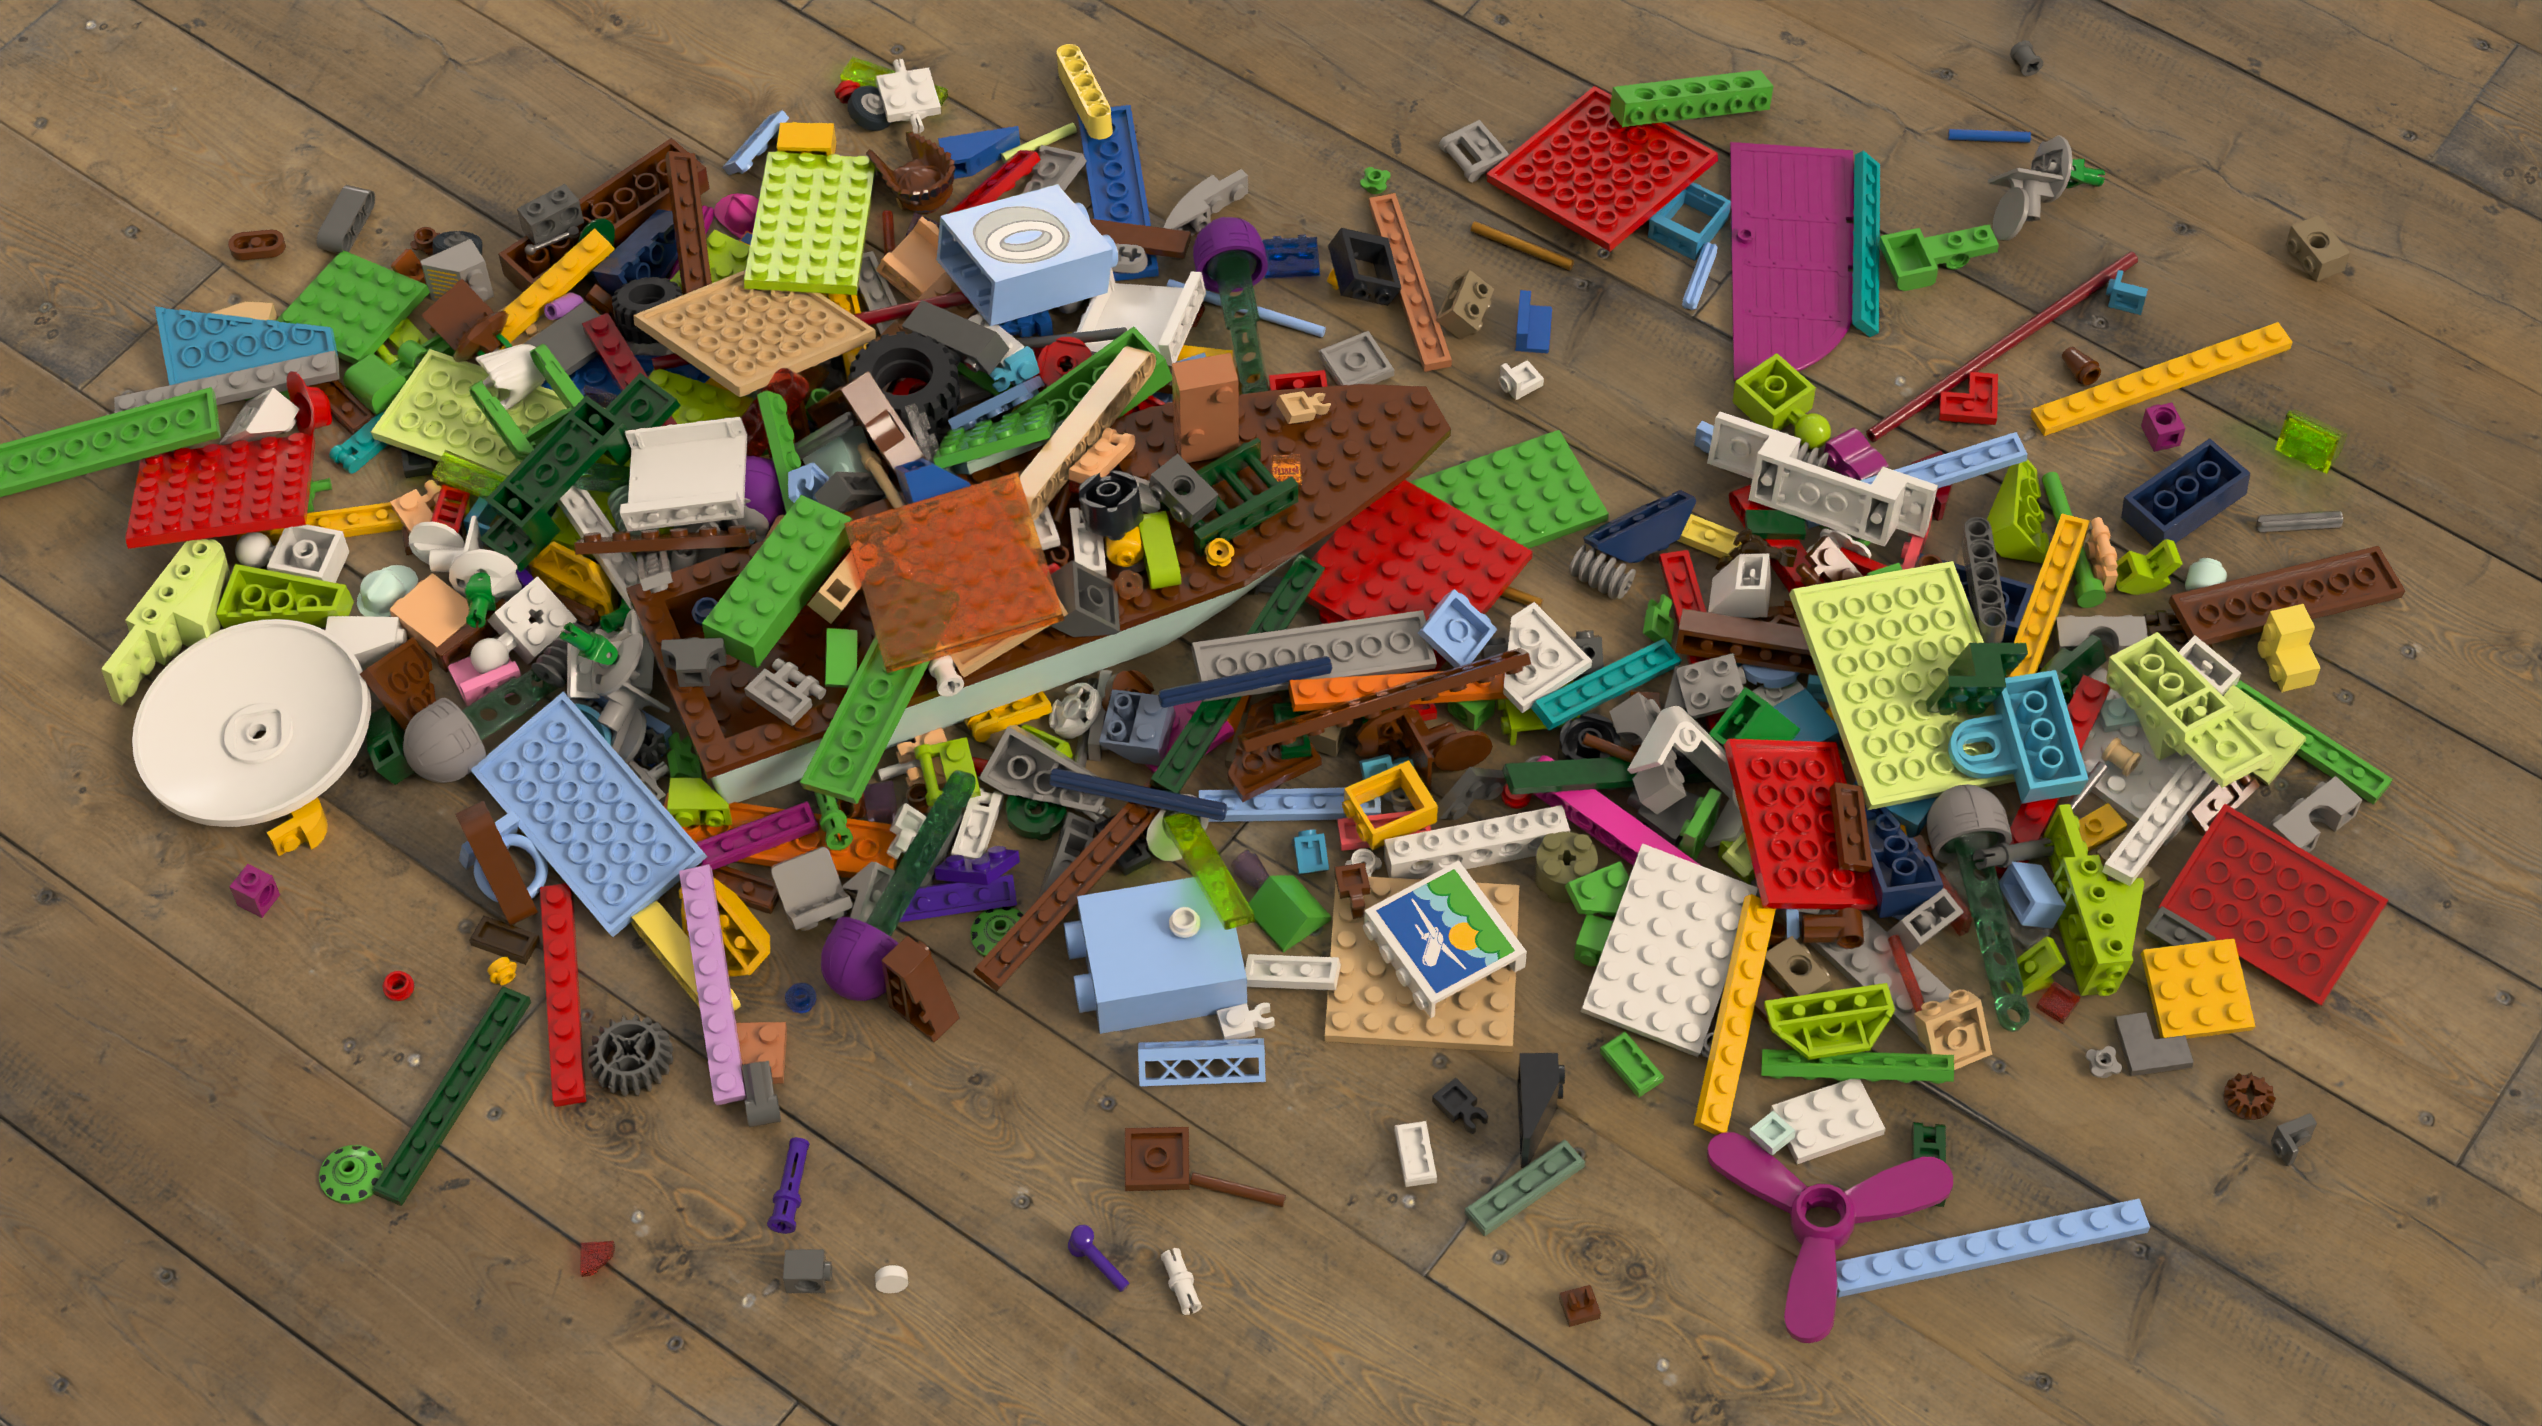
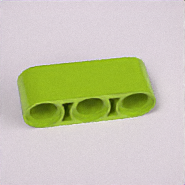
(1159, 550)

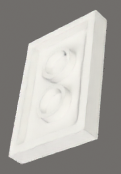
(1830, 1119)

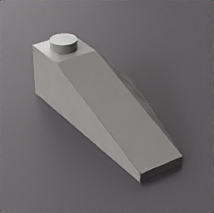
(1023, 768)

